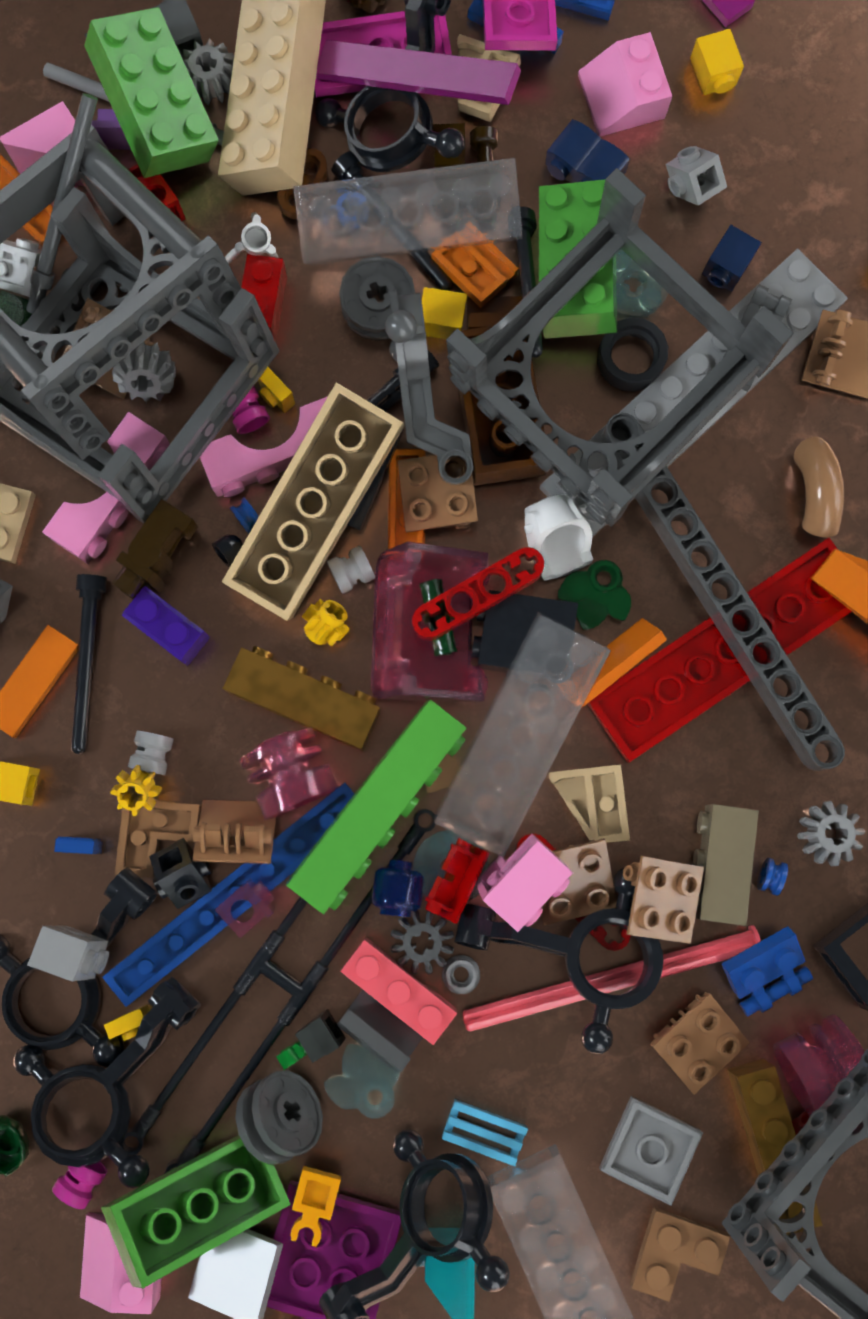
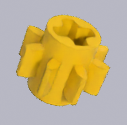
(325, 622)
(143, 784)

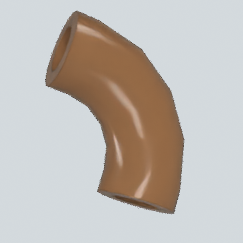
(823, 487)

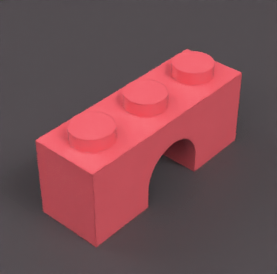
(399, 991)

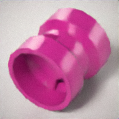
(250, 414)
(77, 1184)

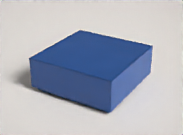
(78, 845)

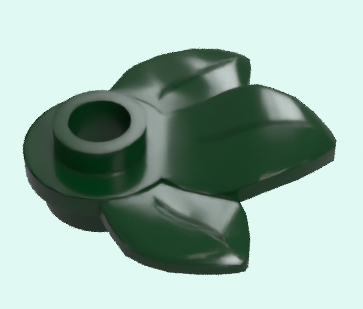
(594, 599)

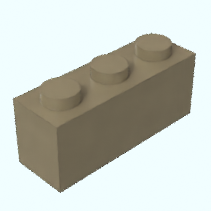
(727, 862)

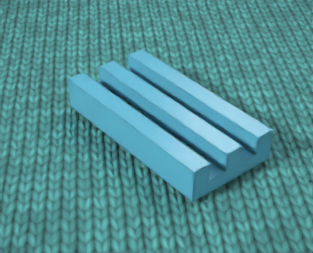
(479, 1147)

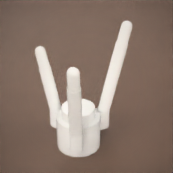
(254, 240)

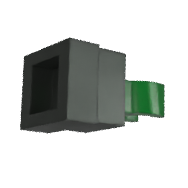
(314, 1039)

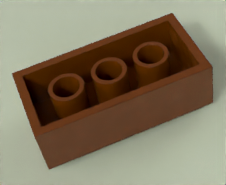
(492, 451)

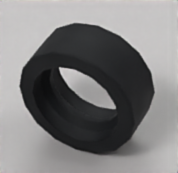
(636, 328)

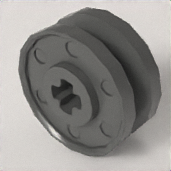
(363, 281)
(279, 1117)

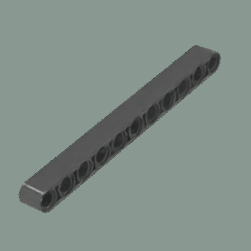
(737, 603)

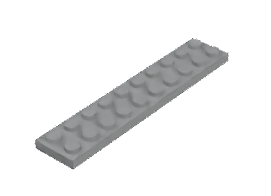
(793, 278)

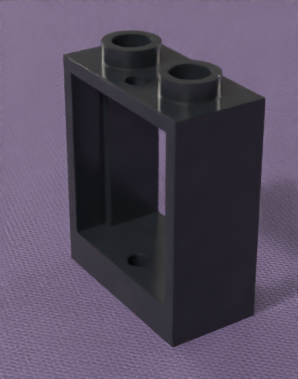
(839, 961)

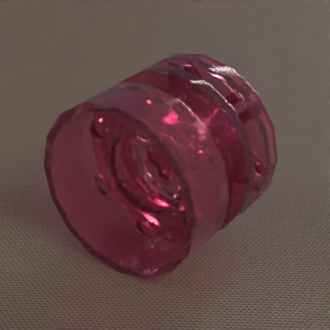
(288, 772)
(818, 1068)

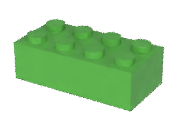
(150, 91)
(564, 219)
(192, 1210)

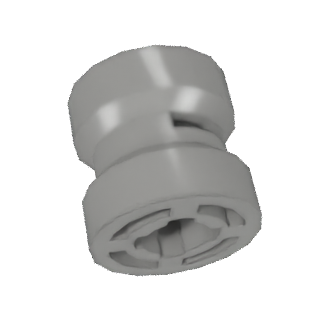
(349, 570)
(151, 752)

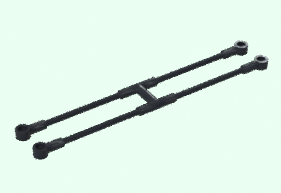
(300, 994)

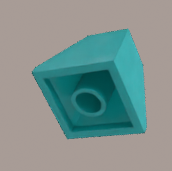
(453, 1281)

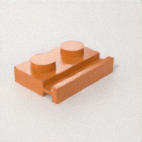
(477, 270)

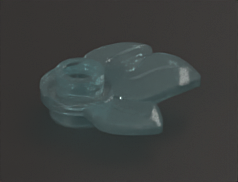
(361, 1076)

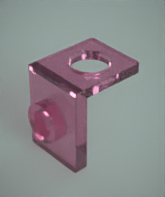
(258, 896)

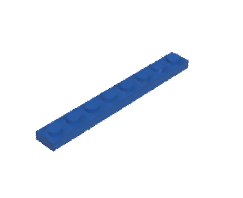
(202, 922)

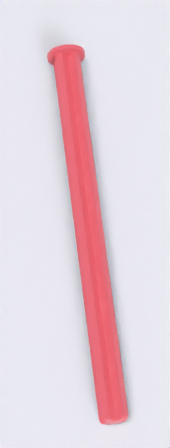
(607, 981)

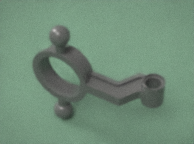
(409, 349)

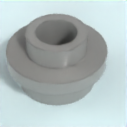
(467, 985)

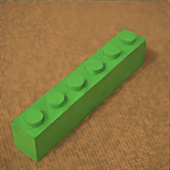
(376, 806)

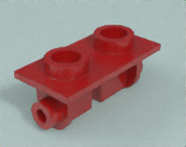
(452, 892)

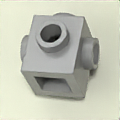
(696, 175)

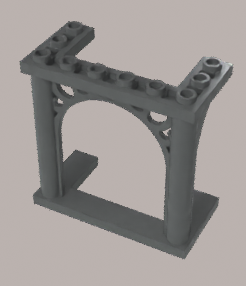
(107, 261)
(194, 271)
(481, 359)
(796, 1177)

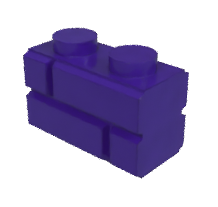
(166, 625)

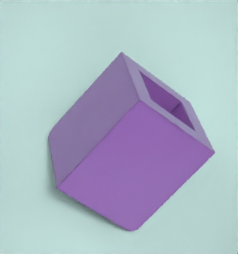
(110, 130)

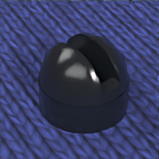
(227, 548)

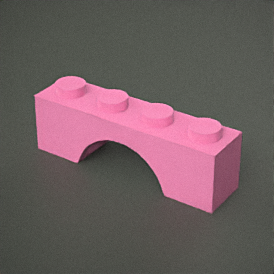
(234, 466)
(86, 525)

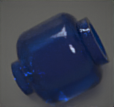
(397, 889)

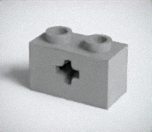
(69, 953)

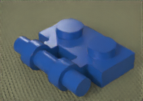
(764, 963)

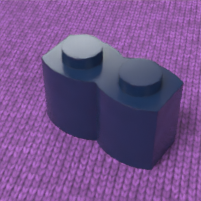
(583, 155)

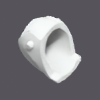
(560, 534)

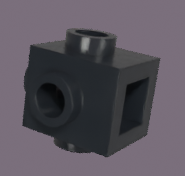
(180, 881)

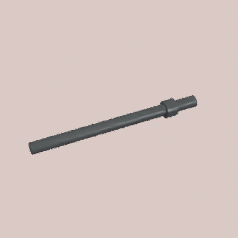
(42, 275)

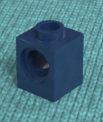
(731, 258)

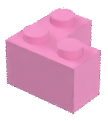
(523, 882)

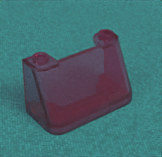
(400, 659)

